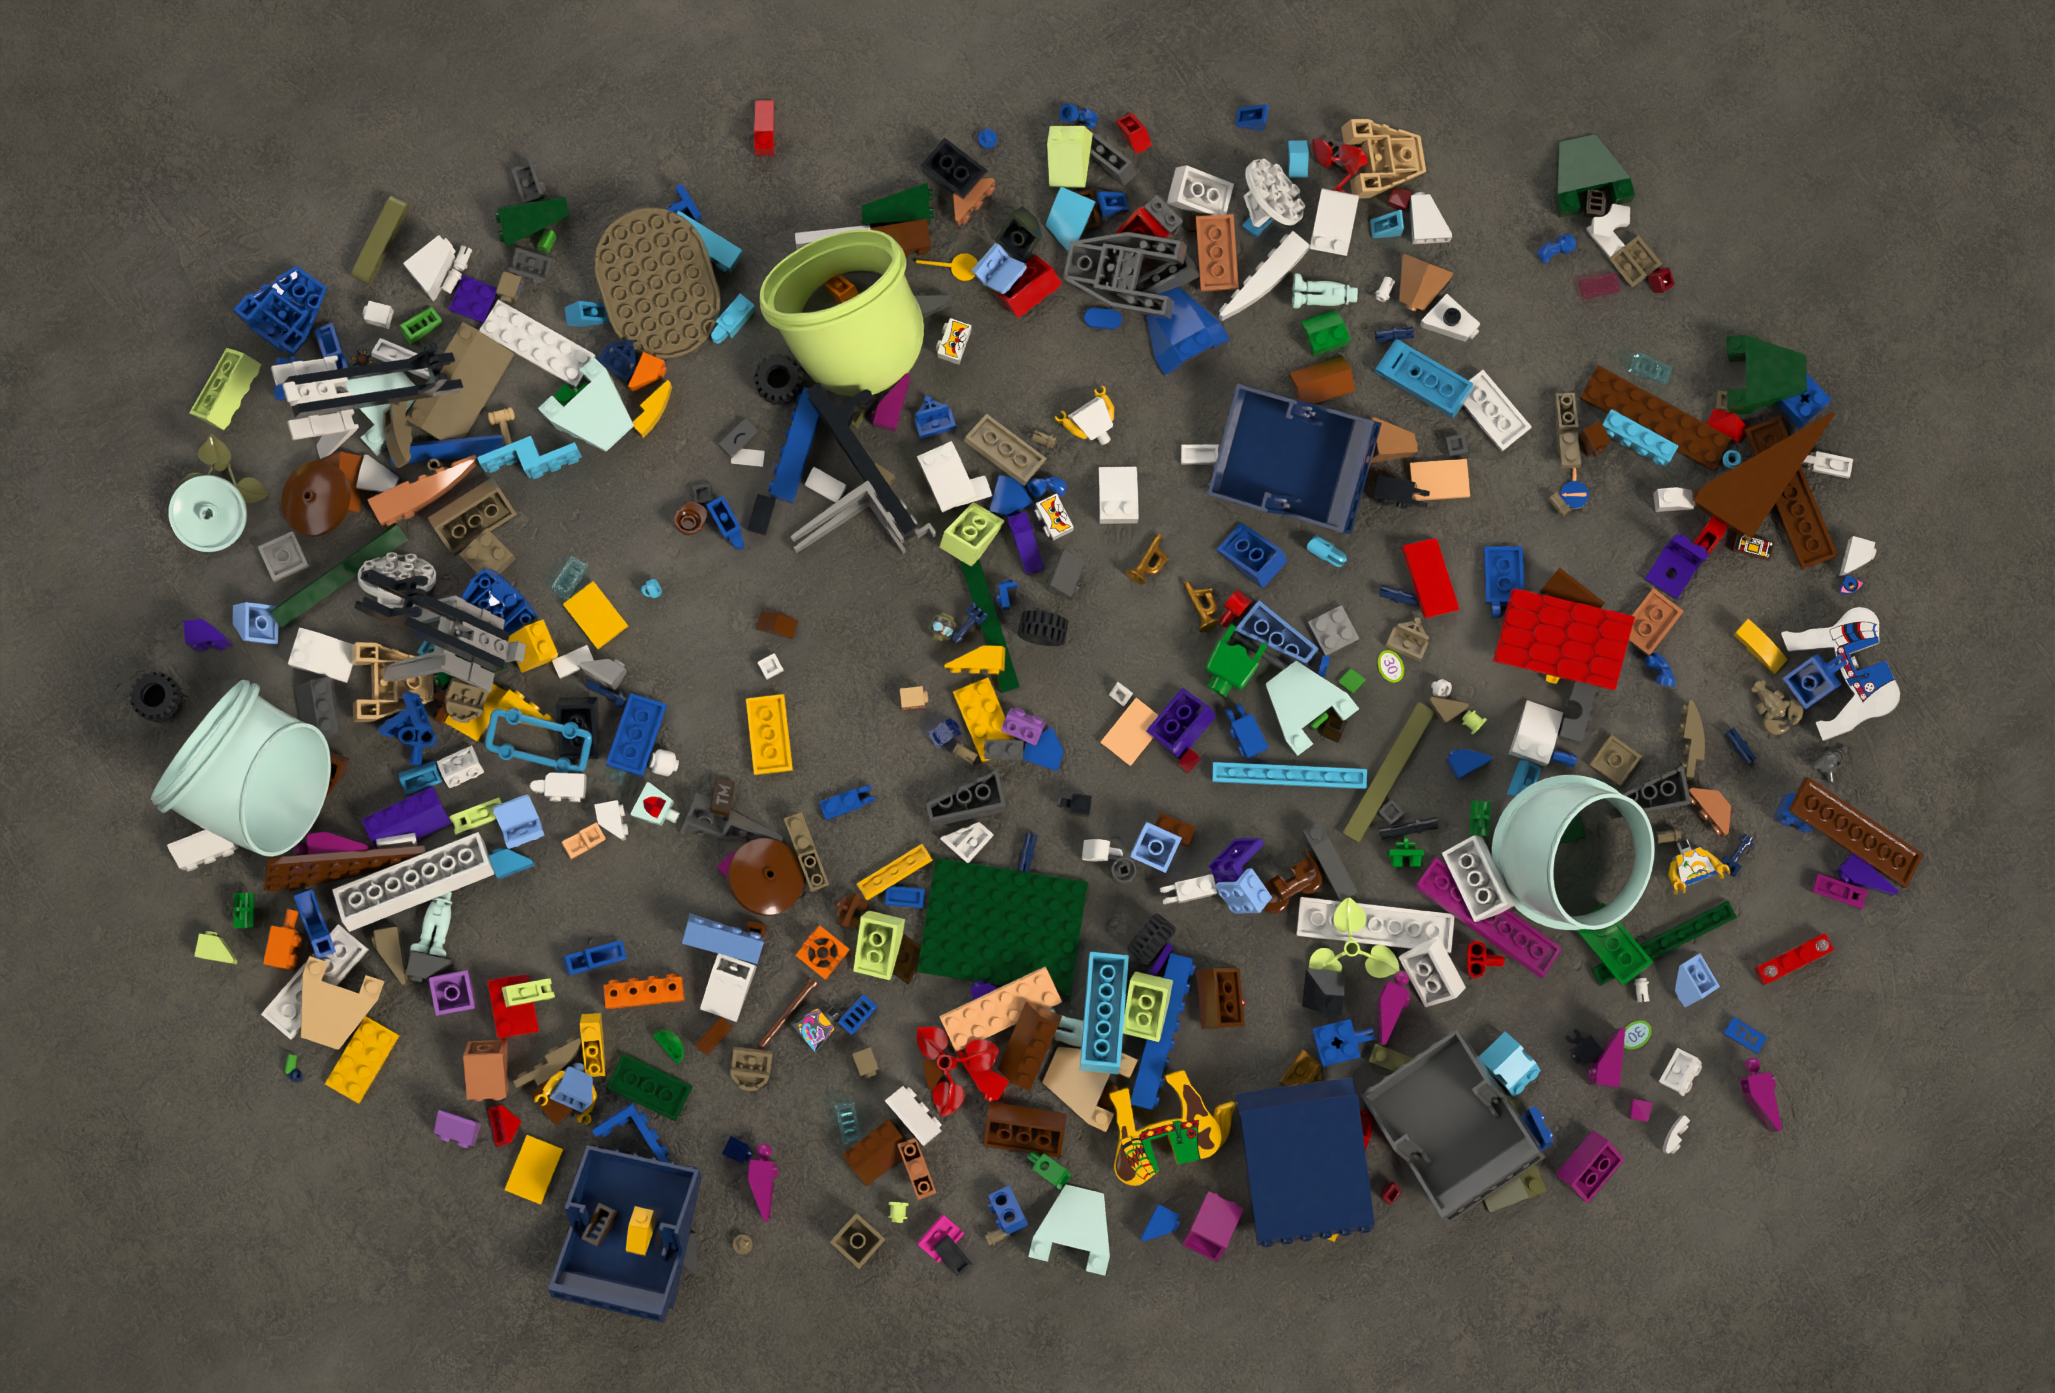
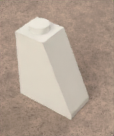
(1427, 221)
(1464, 330)

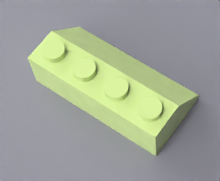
(225, 388)

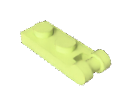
(475, 816)
(527, 992)

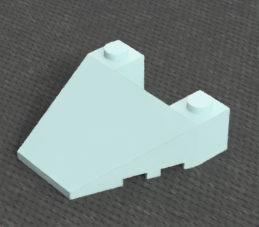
(594, 413)
(375, 437)
(1300, 698)
(1077, 1222)

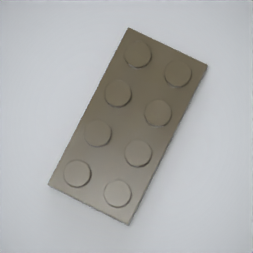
(1005, 449)

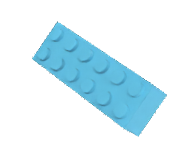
(1104, 1013)

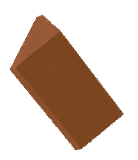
(1323, 381)
(350, 465)

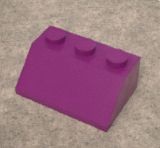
(1590, 1166)

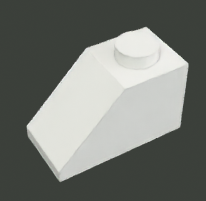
(1673, 499)
(1857, 554)

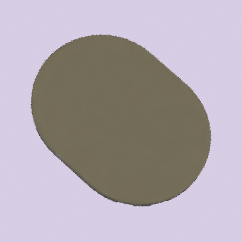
(657, 282)

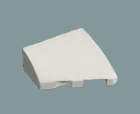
(375, 476)

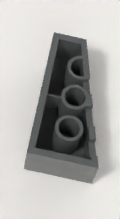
(1659, 794)
(968, 802)

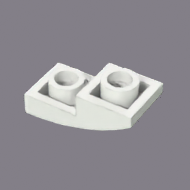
(1672, 1140)

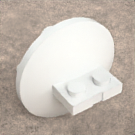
(1272, 194)
(396, 570)

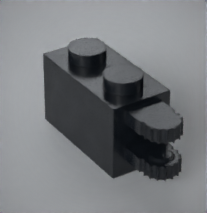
(1398, 492)

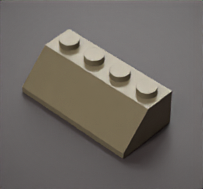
(471, 514)

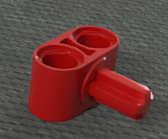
(1236, 606)
(1481, 960)

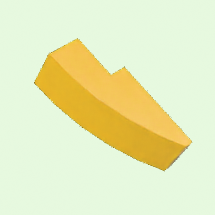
(653, 409)
(1760, 646)

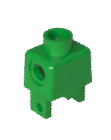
(1230, 666)

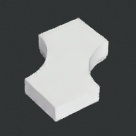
(1617, 217)

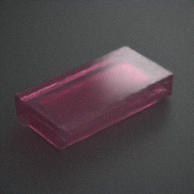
(1599, 286)

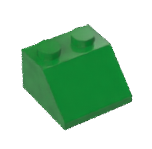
(1325, 333)

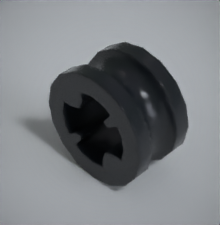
(1452, 311)

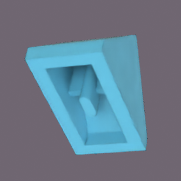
(1298, 159)
(1387, 225)

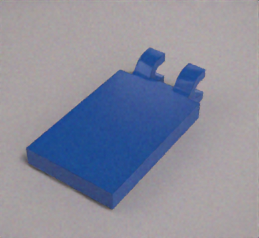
(1502, 573)

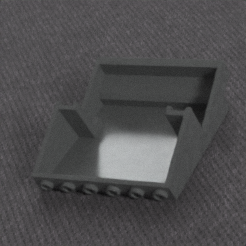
(1453, 1125)

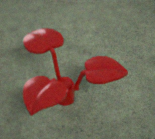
(1351, 156)
(980, 1056)

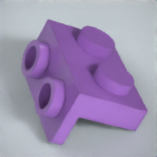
(1023, 725)

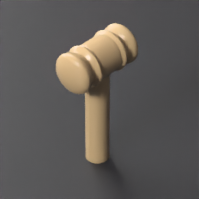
(501, 417)

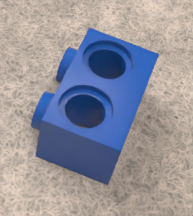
(1007, 1210)

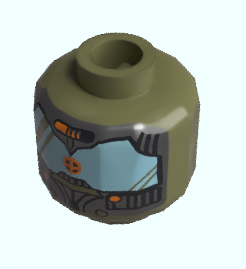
(942, 627)

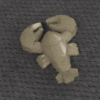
(1776, 708)

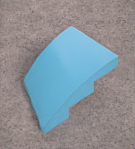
(1069, 216)

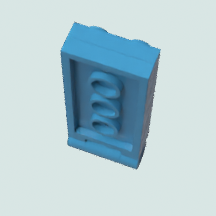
(1432, 385)

